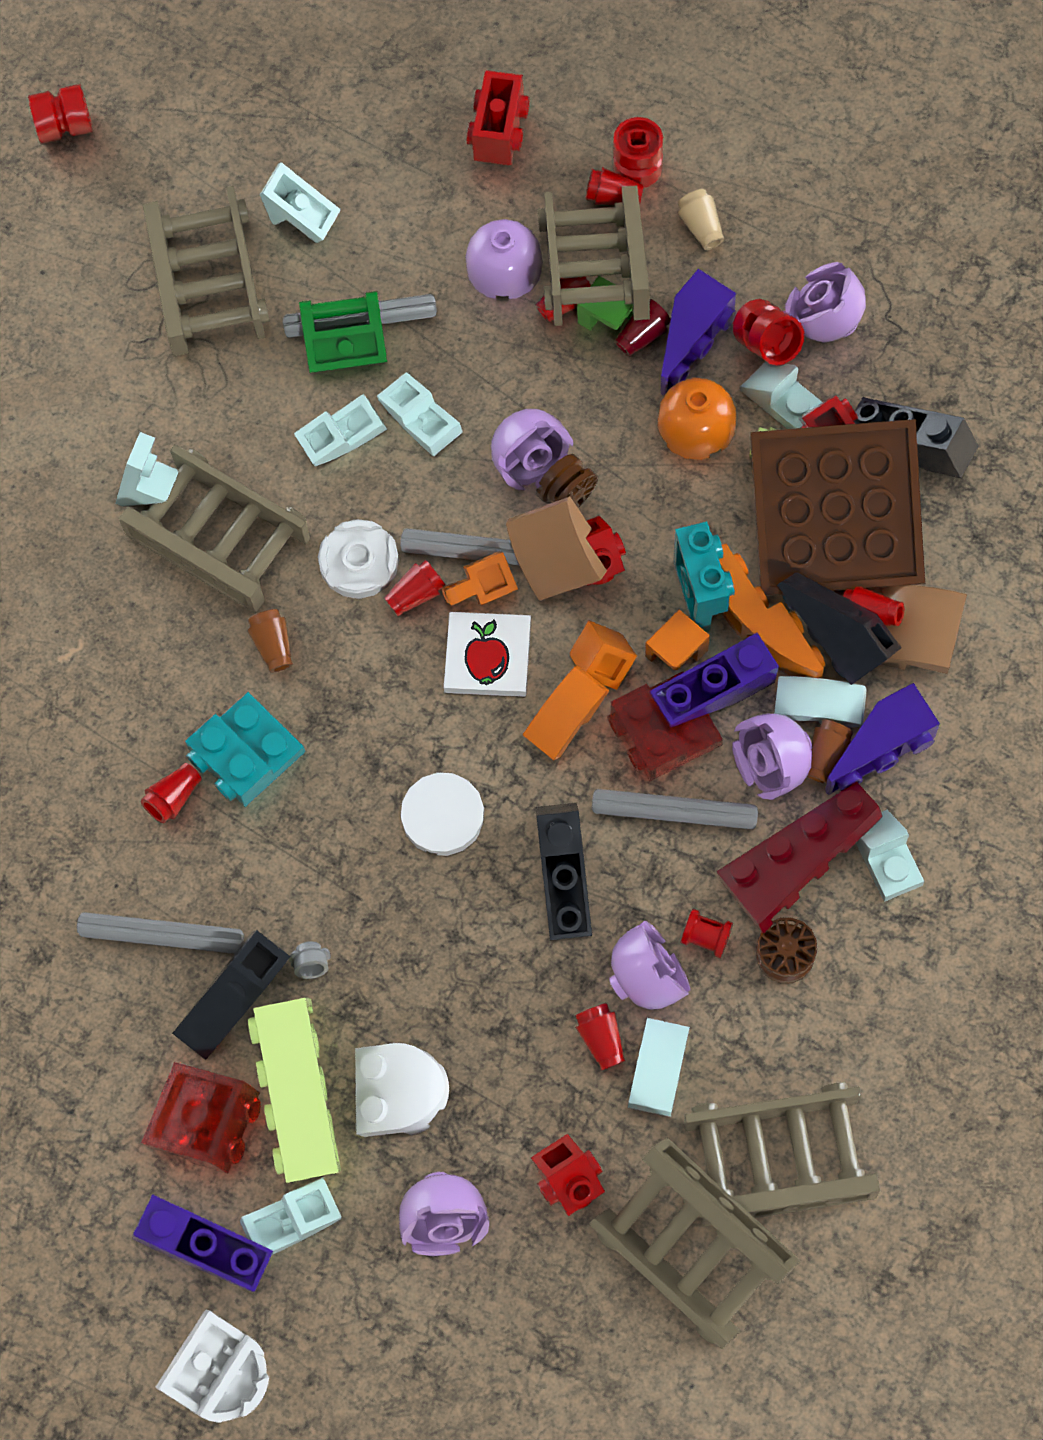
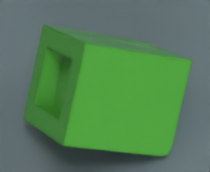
(609, 313)

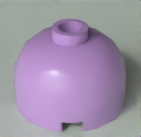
(504, 259)
(829, 303)
(528, 446)
(772, 754)
(647, 970)
(441, 1214)

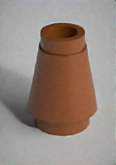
(271, 639)
(828, 746)

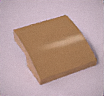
(554, 548)
(927, 627)

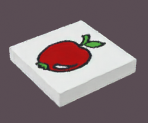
(487, 654)

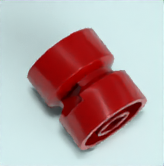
(60, 113)
(638, 150)
(768, 331)

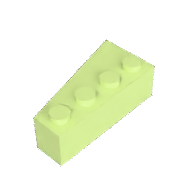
(295, 1090)

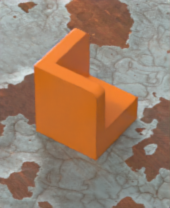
(677, 641)
(603, 654)

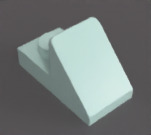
(294, 200)
(780, 394)
(144, 477)
(889, 857)

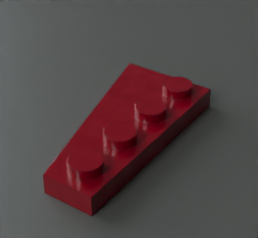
(787, 861)

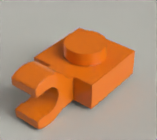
(485, 579)

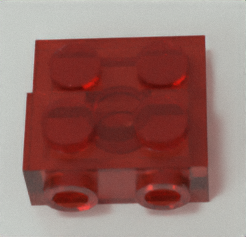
(652, 741)
(202, 1117)

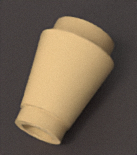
(701, 217)

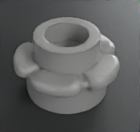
(310, 960)

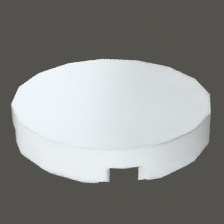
(358, 559)
(442, 814)

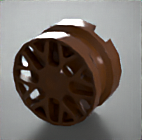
(567, 479)
(786, 951)

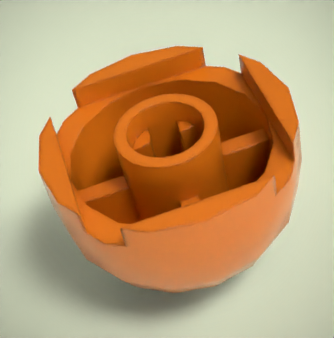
(697, 418)

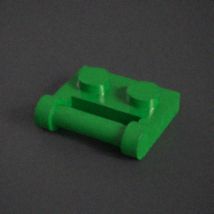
(346, 345)

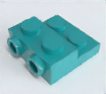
(700, 575)
(243, 749)

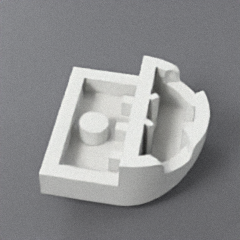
(397, 1089)
(217, 1371)

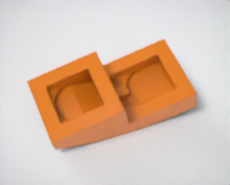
(565, 711)

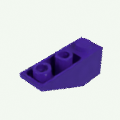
(697, 316)
(717, 682)
(891, 730)
(201, 1244)

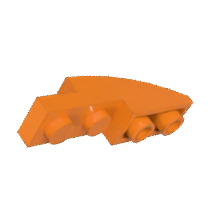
(775, 625)

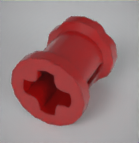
(706, 933)

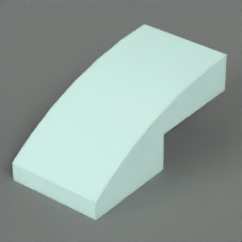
(419, 414)
(338, 434)
(820, 699)
(658, 1067)
(292, 1218)

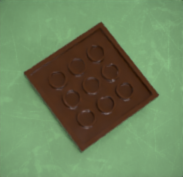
(839, 505)

